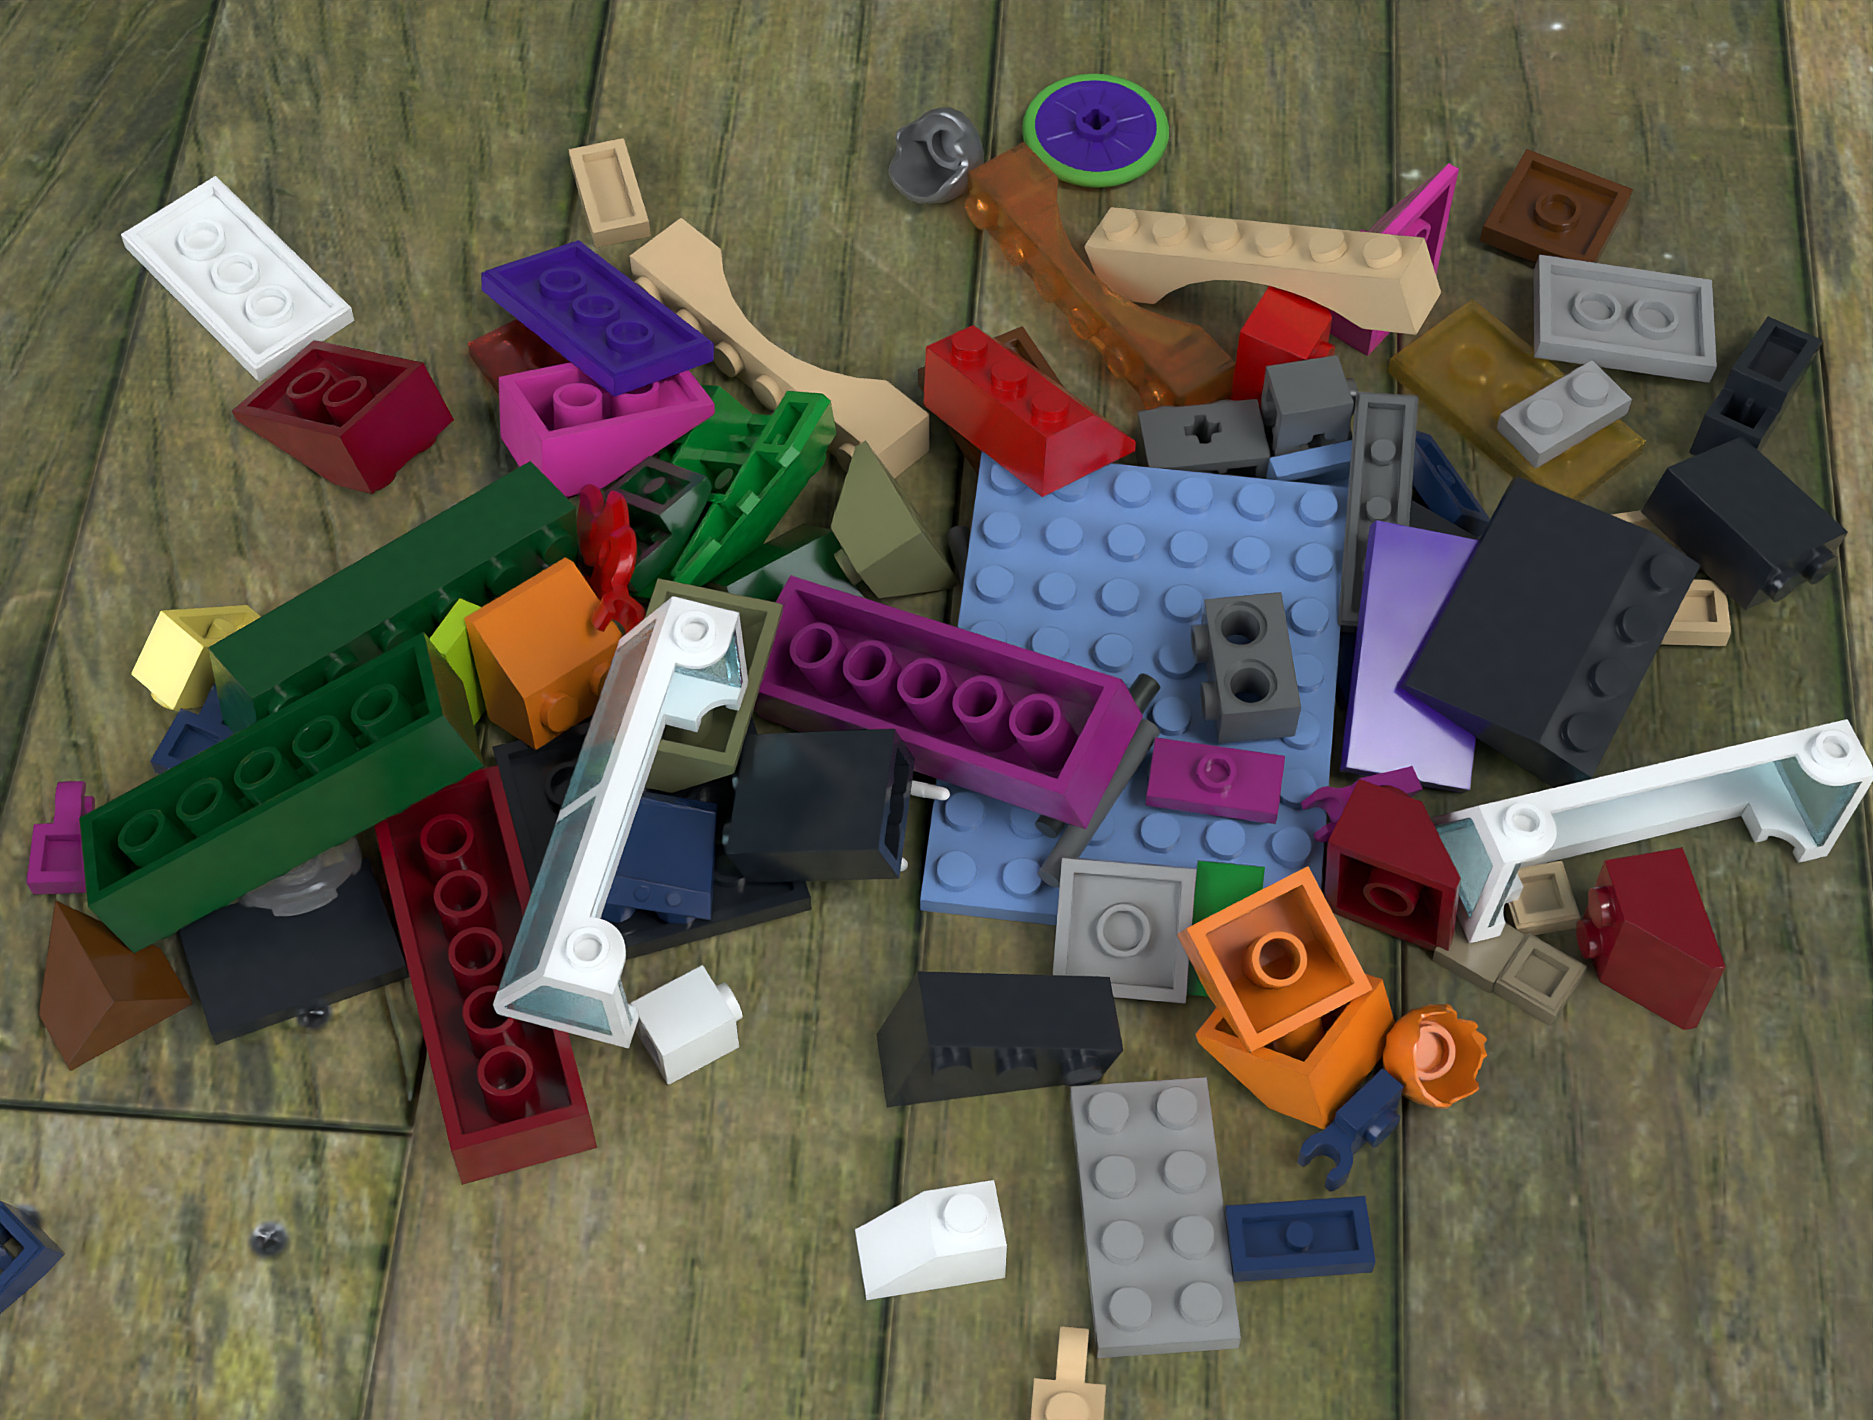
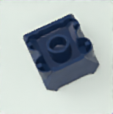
(666, 861)

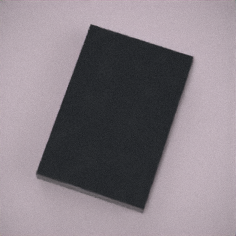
(273, 968)

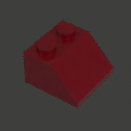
(1392, 868)
(1652, 935)

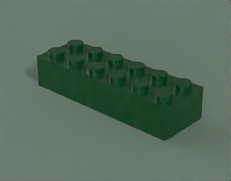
(394, 594)
(278, 793)

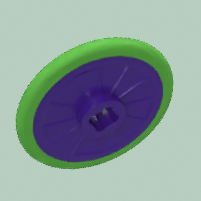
(1096, 130)

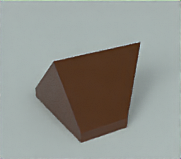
(101, 990)

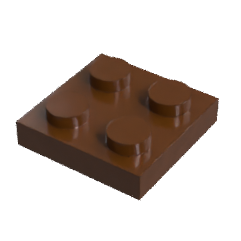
(1555, 211)

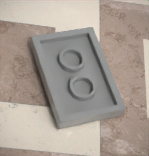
(1624, 318)

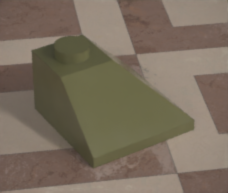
(884, 534)

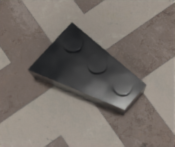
(996, 1035)

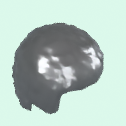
(936, 156)

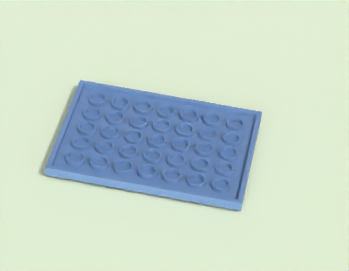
(1112, 584)

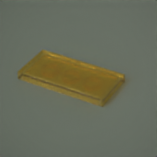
(1479, 368)

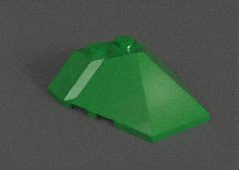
(755, 474)

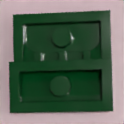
(662, 511)

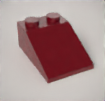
(348, 413)

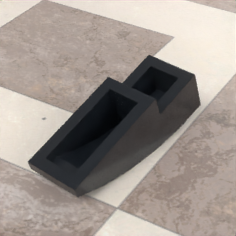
(1758, 387)

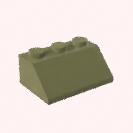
(713, 752)

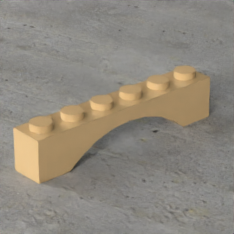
(1363, 276)
(688, 278)

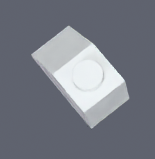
(934, 1242)

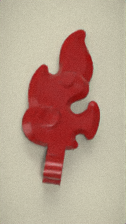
(612, 550)

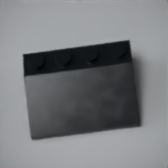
(1550, 631)

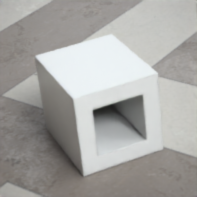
(688, 1023)

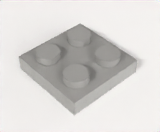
(1124, 925)

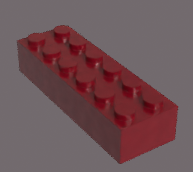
(458, 904)

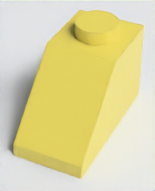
(177, 657)

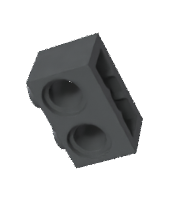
(1257, 667)

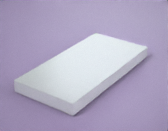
(237, 278)

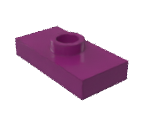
(1215, 780)

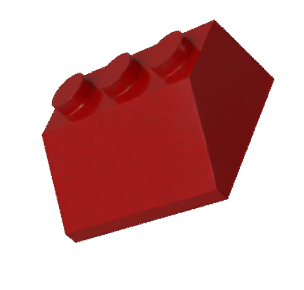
(1017, 412)

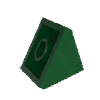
(800, 552)

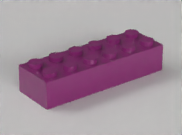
(959, 700)

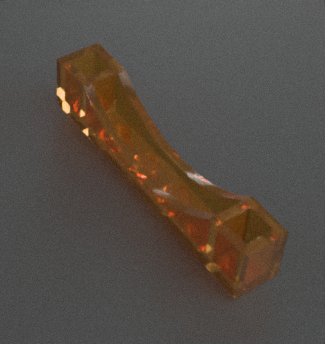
(1156, 355)

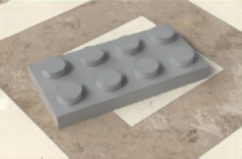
(1153, 1218)

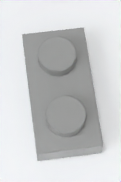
(1563, 414)

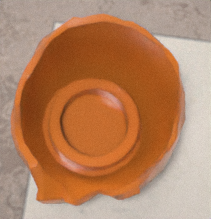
(1434, 1055)

